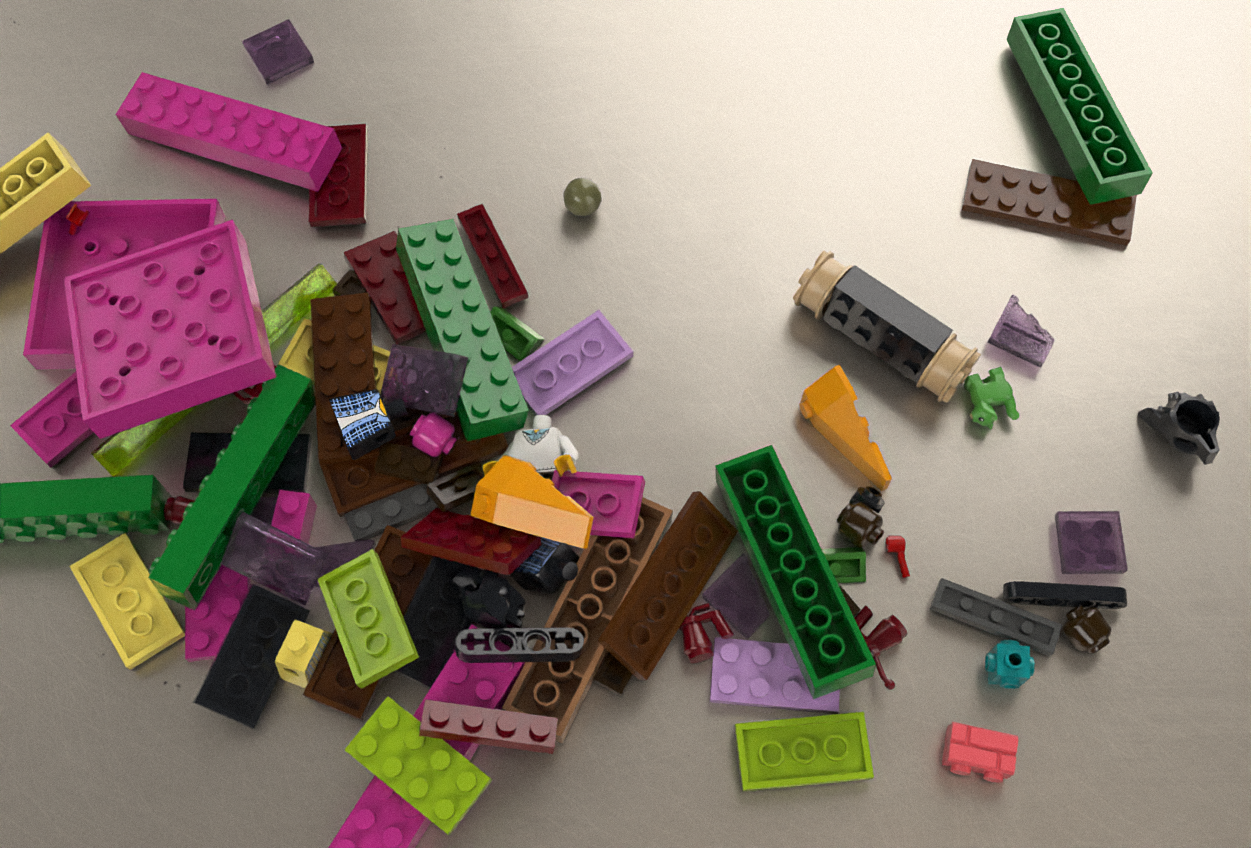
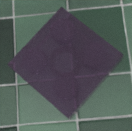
(278, 51)
(1090, 542)

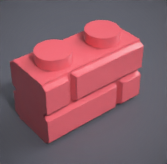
(980, 751)

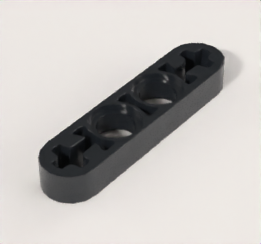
(1064, 595)
(520, 651)

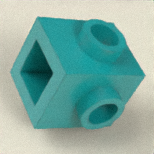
(1002, 671)

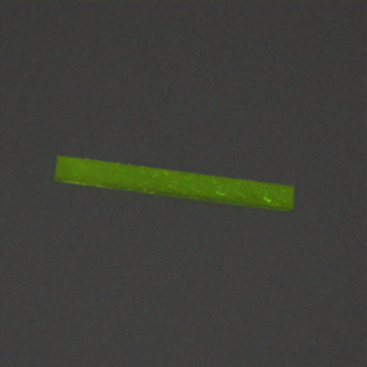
(278, 318)

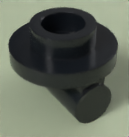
(868, 496)

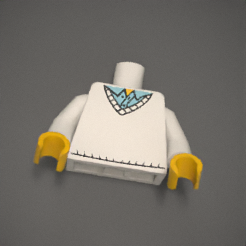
(543, 448)

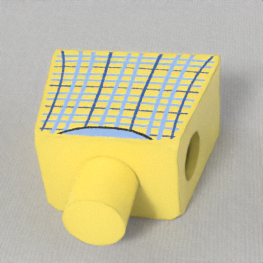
(301, 652)

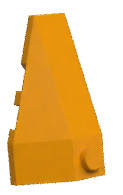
(834, 415)
(525, 501)

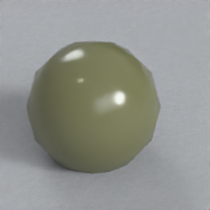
(582, 197)

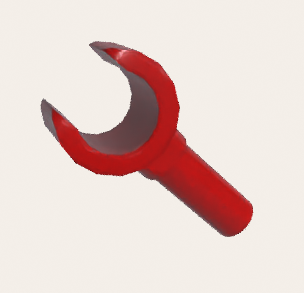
(77, 218)
(897, 545)

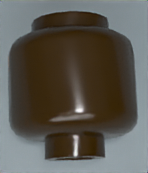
(860, 524)
(1086, 629)

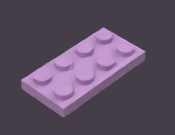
(570, 363)
(763, 677)

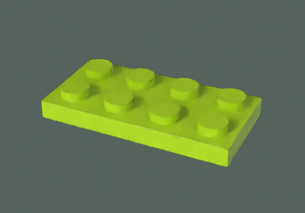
(367, 619)
(803, 751)
(418, 767)

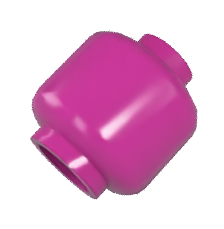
(433, 435)

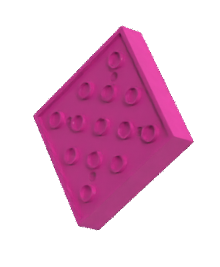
(116, 231)
(166, 329)

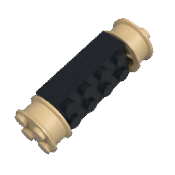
(886, 325)

